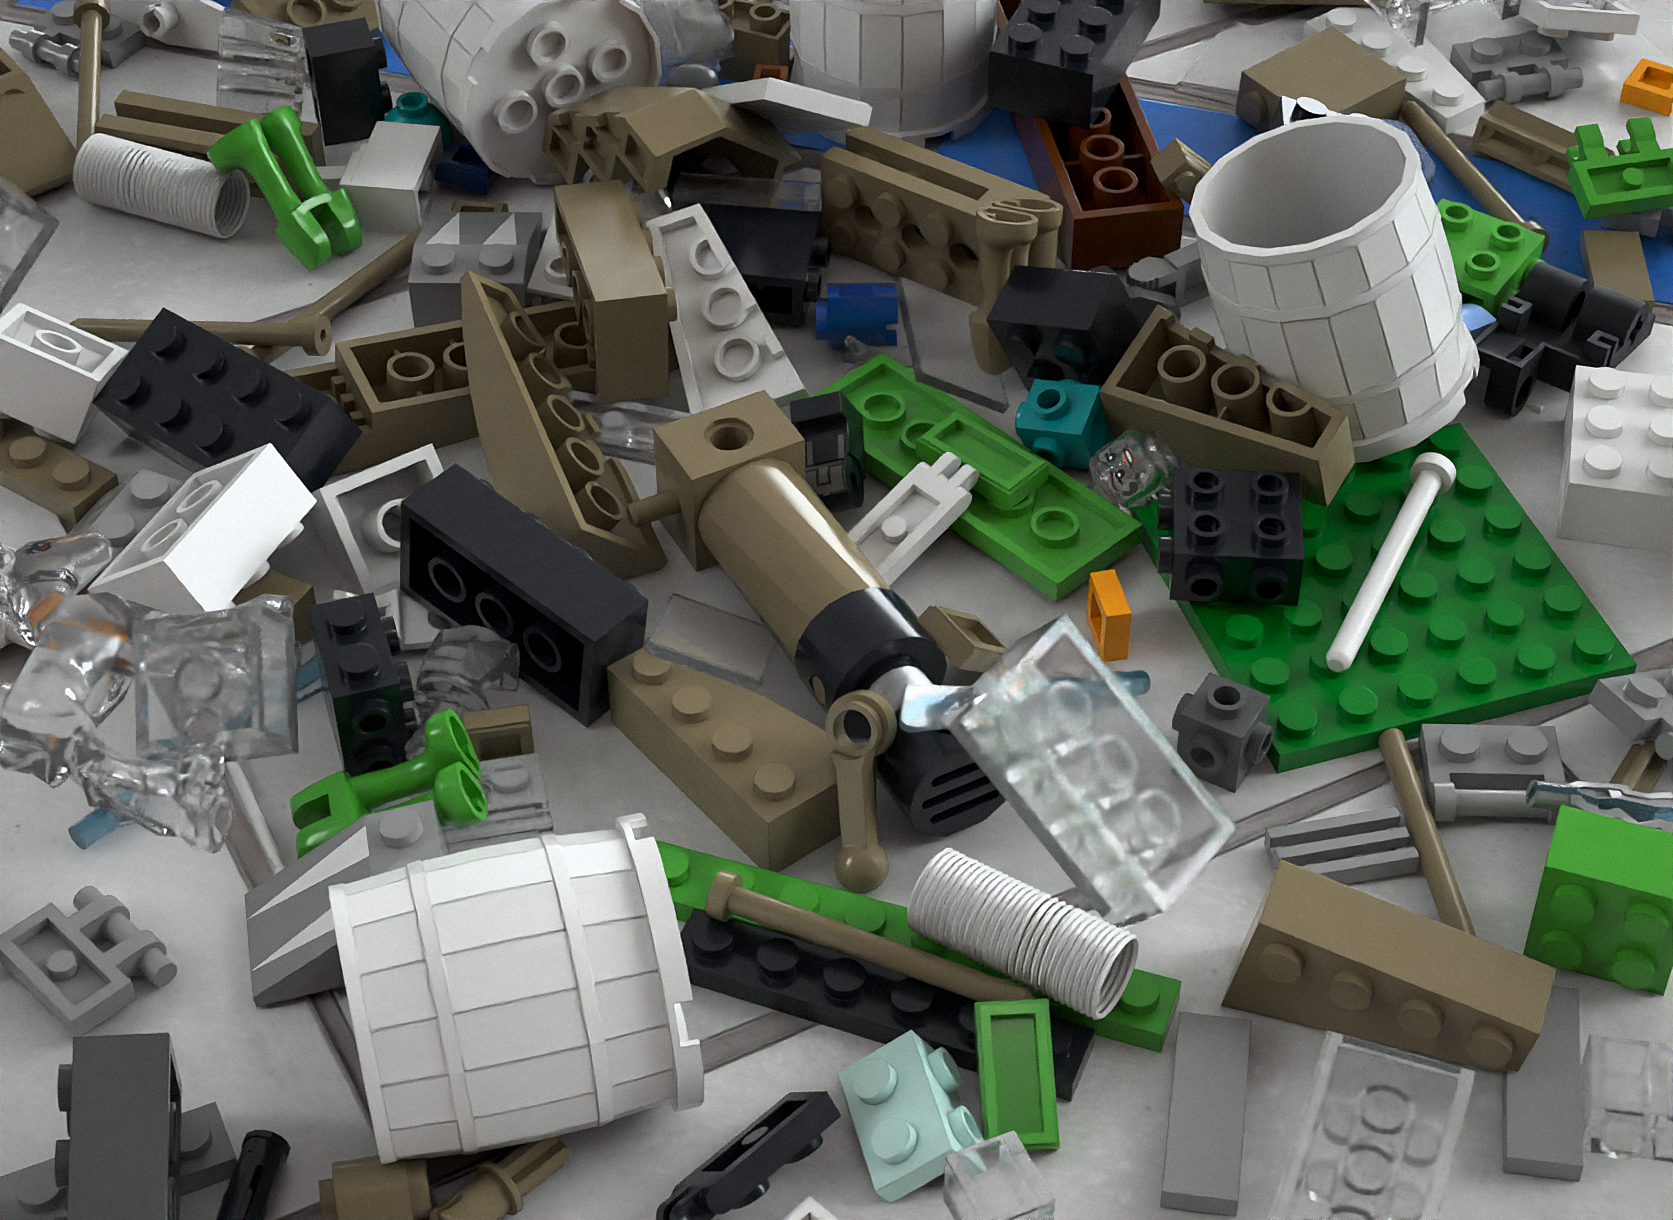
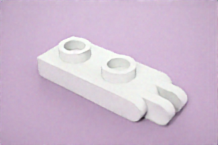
(914, 514)

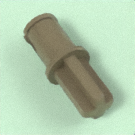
(503, 1185)

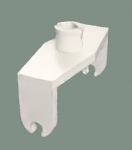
(174, 21)

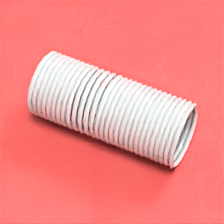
(161, 185)
(1010, 923)

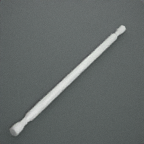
(255, 814)

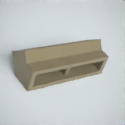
(1526, 143)

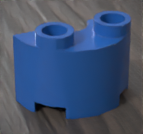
(858, 312)

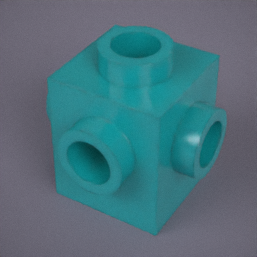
(1063, 422)

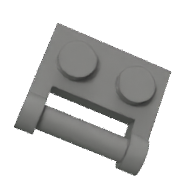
(1487, 769)

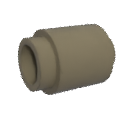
(376, 1191)

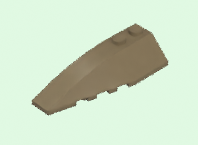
(539, 443)

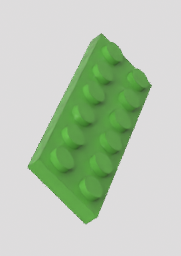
(1045, 539)

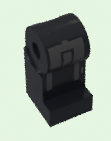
(832, 449)

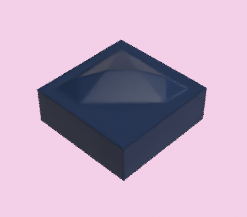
(465, 169)

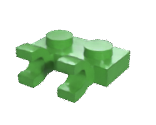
(1622, 183)

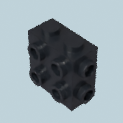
(776, 256)
(1232, 536)
(363, 683)

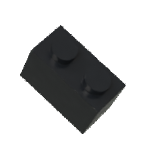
(346, 79)

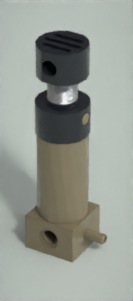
(741, 500)

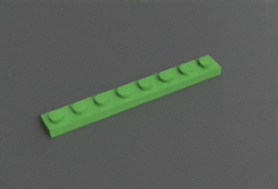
(1137, 1019)

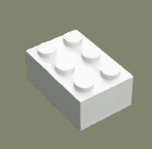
(1618, 460)
(212, 536)

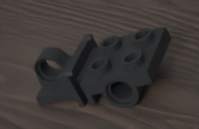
(1552, 330)

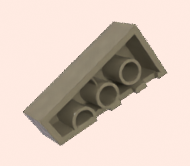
(616, 289)
(1217, 411)
(733, 754)
(1386, 975)

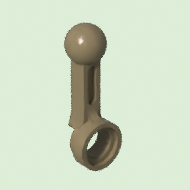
(861, 861)

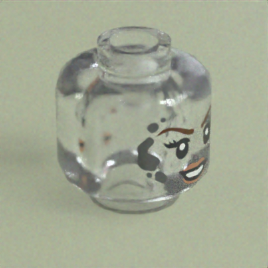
(1133, 470)

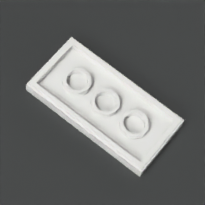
(794, 107)

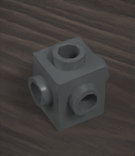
(1222, 731)

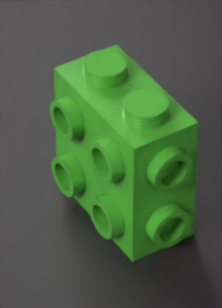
(1488, 254)

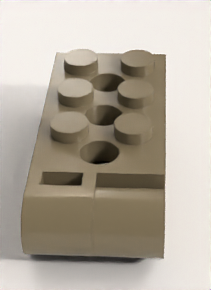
(914, 212)

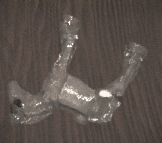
(80, 676)

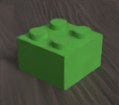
(1606, 901)

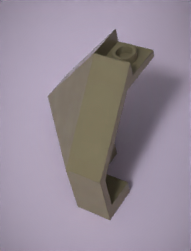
(646, 126)

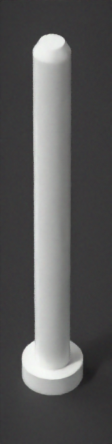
(1431, 476)

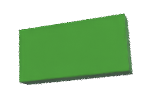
(1004, 468)
(1016, 1072)

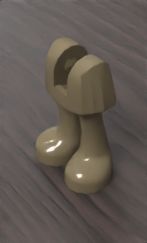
(1005, 241)

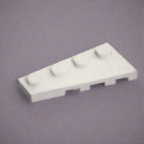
(1430, 76)
(719, 328)

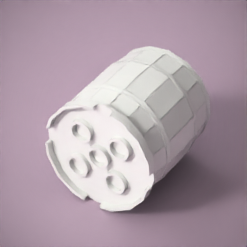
(907, 59)
(513, 62)
(1338, 275)
(517, 992)

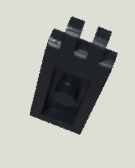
(741, 1168)

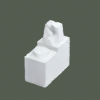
(391, 176)

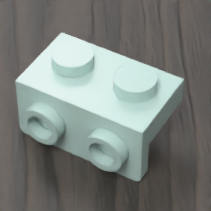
(907, 1113)

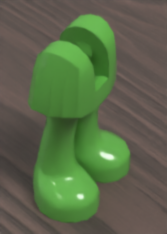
(308, 228)
(445, 768)

